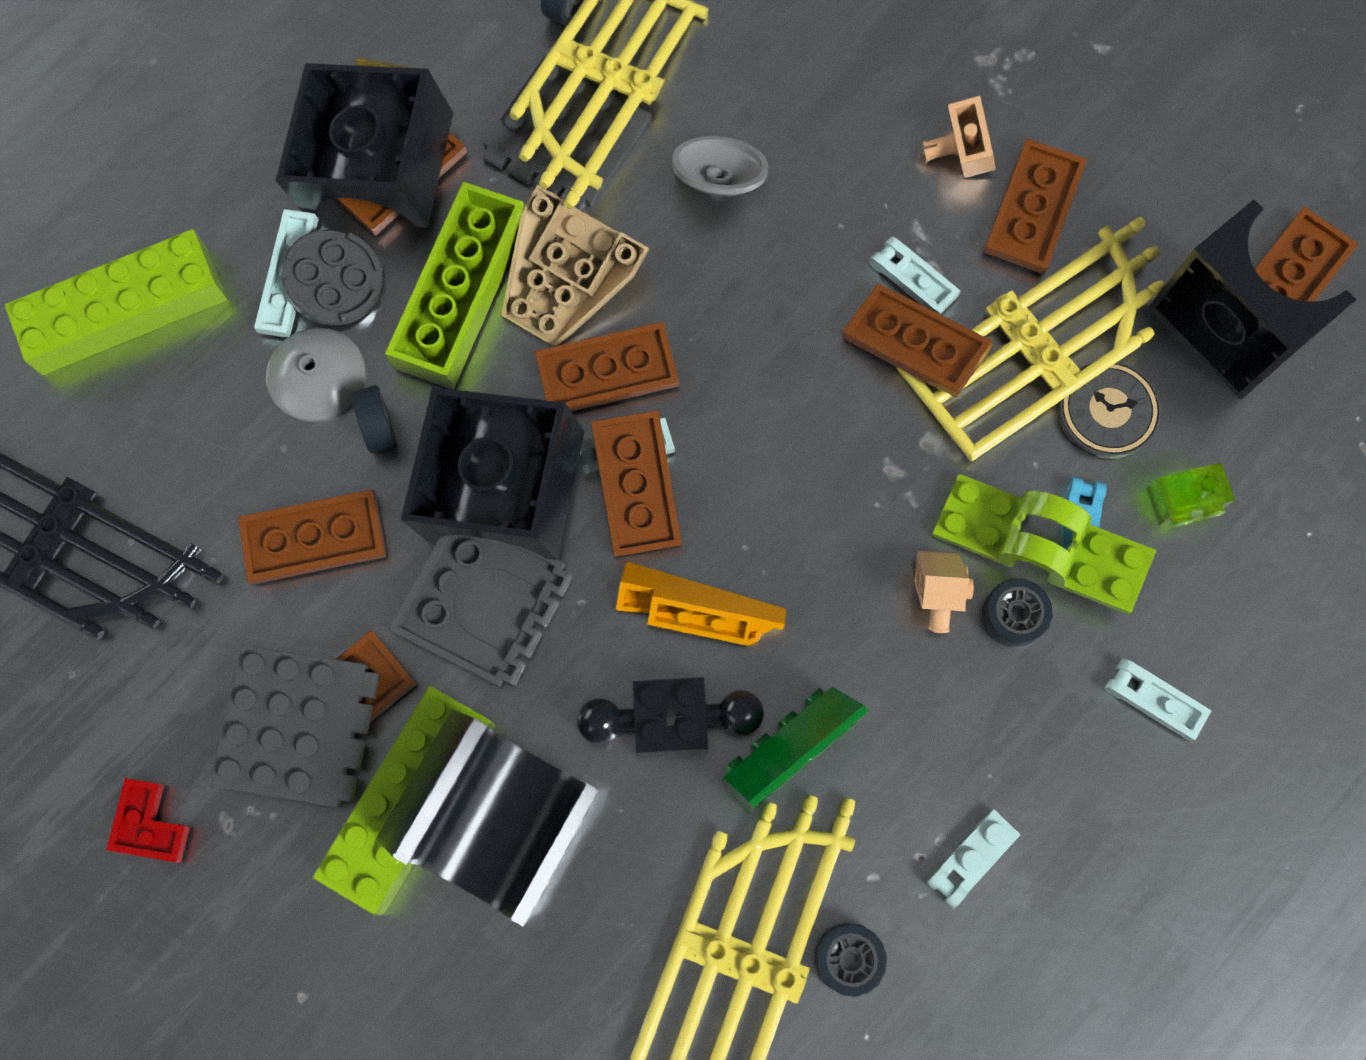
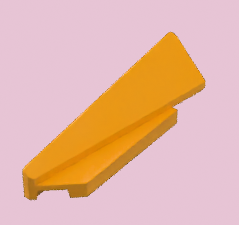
(695, 607)

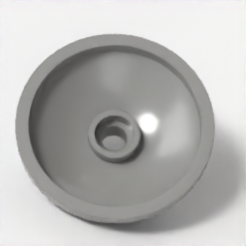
(720, 166)
(325, 389)

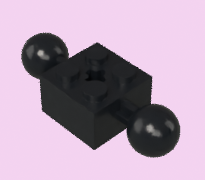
(602, 720)

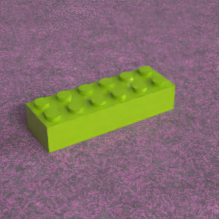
(456, 286)
(115, 302)
(356, 861)

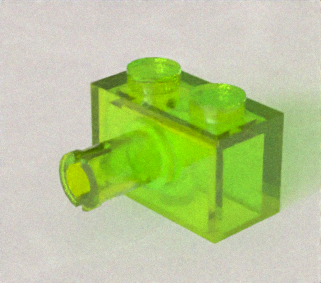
(1190, 494)

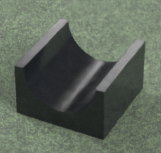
(366, 139)
(1233, 315)
(494, 470)
(487, 816)

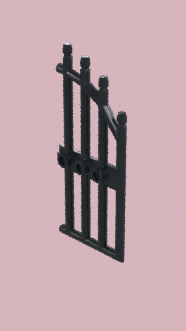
(56, 527)

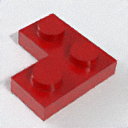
(135, 826)

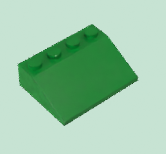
(792, 747)

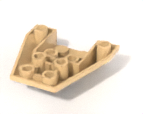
(564, 267)

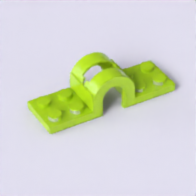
(1094, 566)

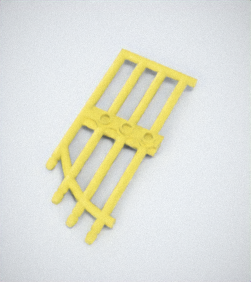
(610, 73)
(1040, 348)
(737, 958)

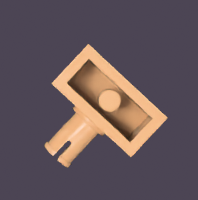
(967, 140)
(942, 586)

